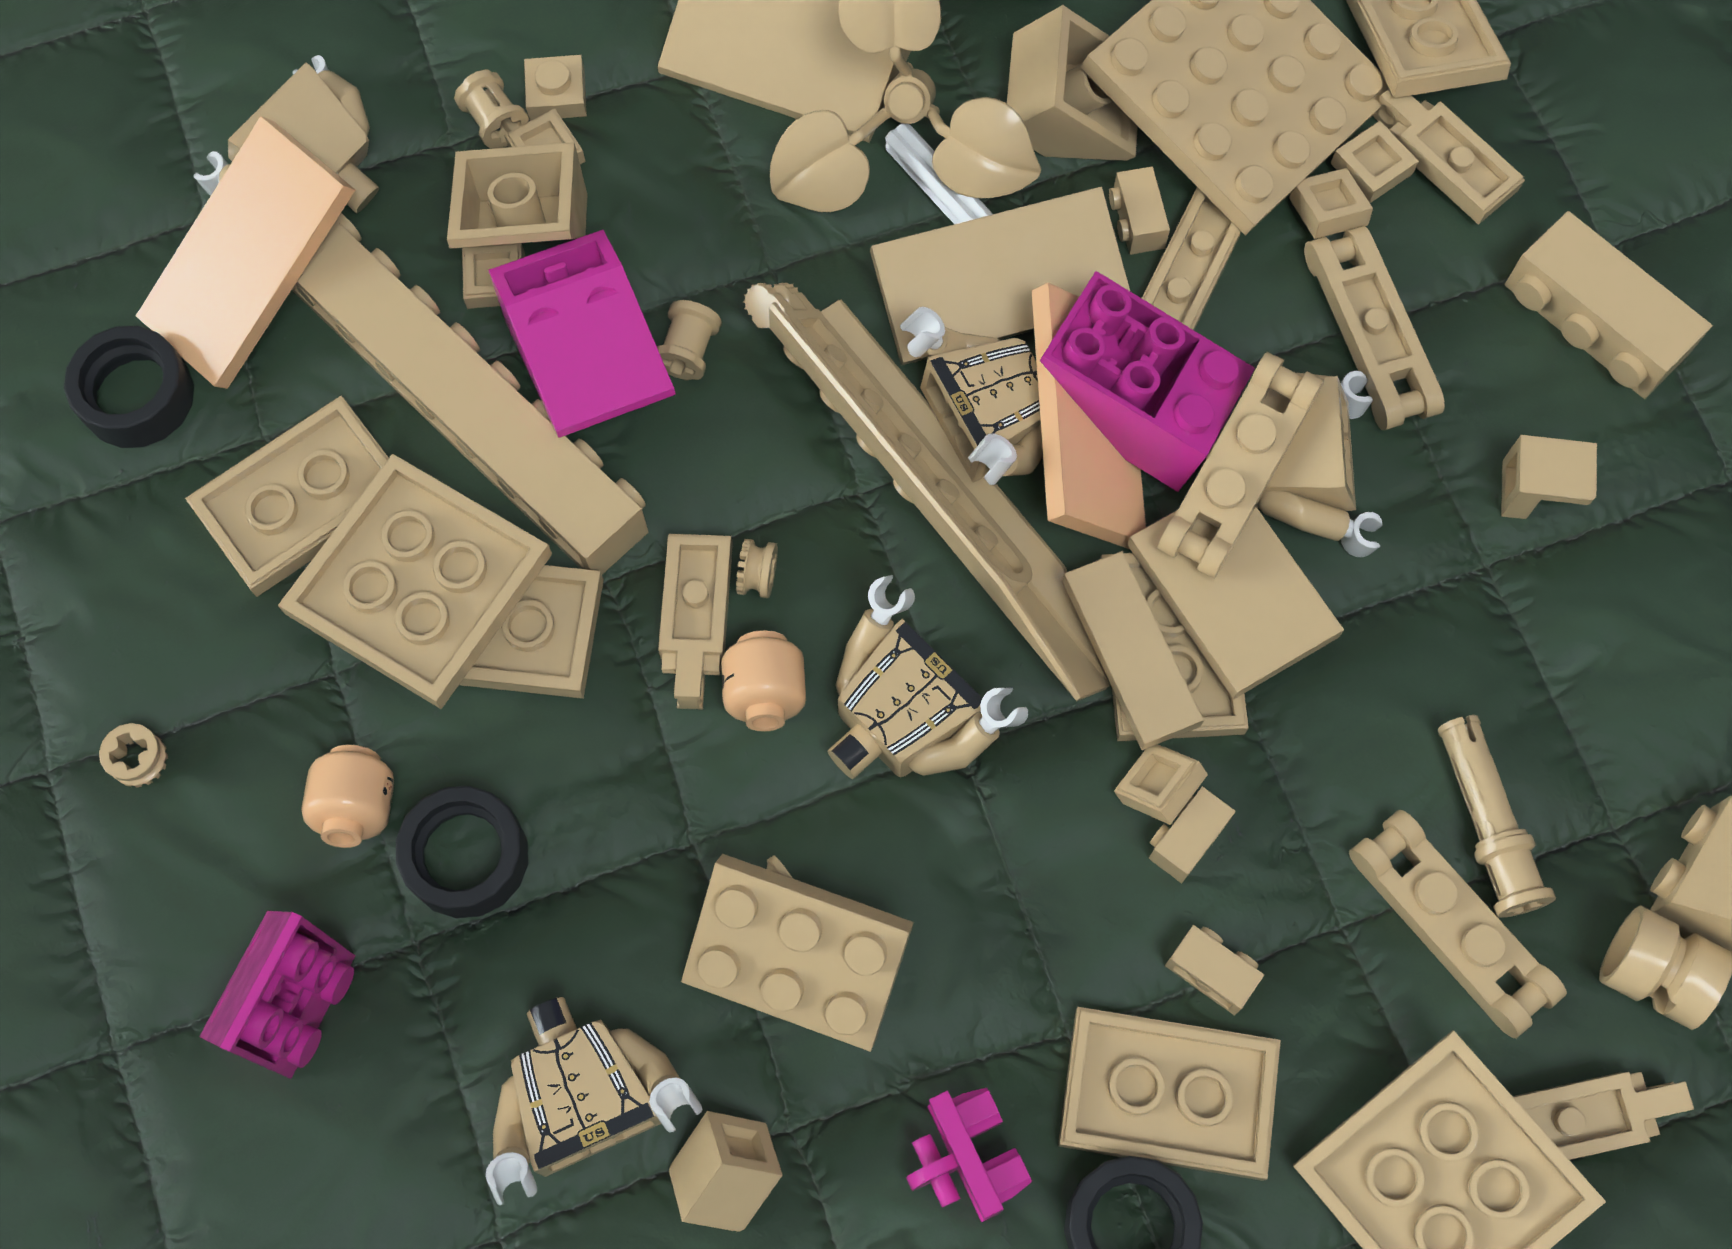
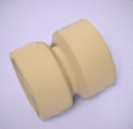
(1678, 973)

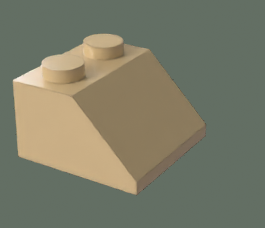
(1057, 99)
(517, 196)
(1699, 884)

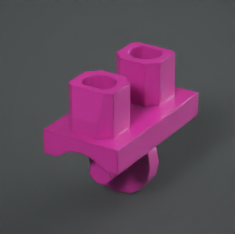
(986, 1183)

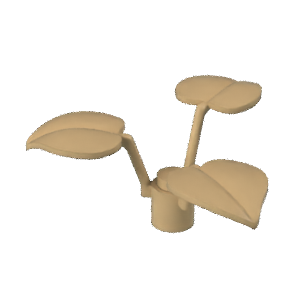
(983, 149)

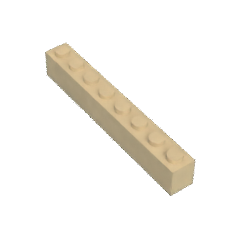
(471, 401)

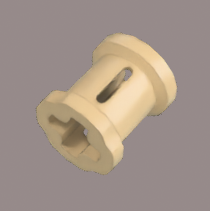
(490, 107)
(688, 339)

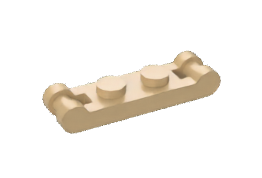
(1375, 327)
(1240, 465)
(1456, 925)

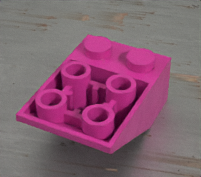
(581, 333)
(1145, 379)
(281, 994)

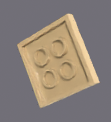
(416, 580)
(1447, 1164)

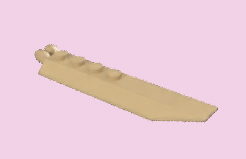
(907, 439)

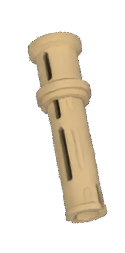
(1502, 844)

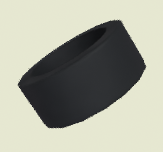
(112, 349)
(427, 817)
(1138, 1171)

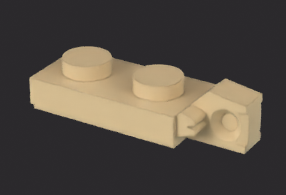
(1451, 154)
(694, 612)
(1604, 1112)

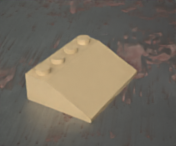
(777, 57)

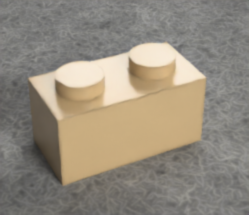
(1140, 210)
(1191, 835)
(1215, 969)

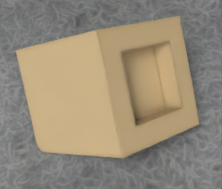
(1547, 471)
(724, 1172)

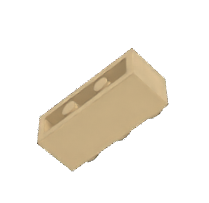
(1606, 305)

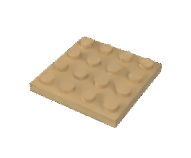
(1239, 93)

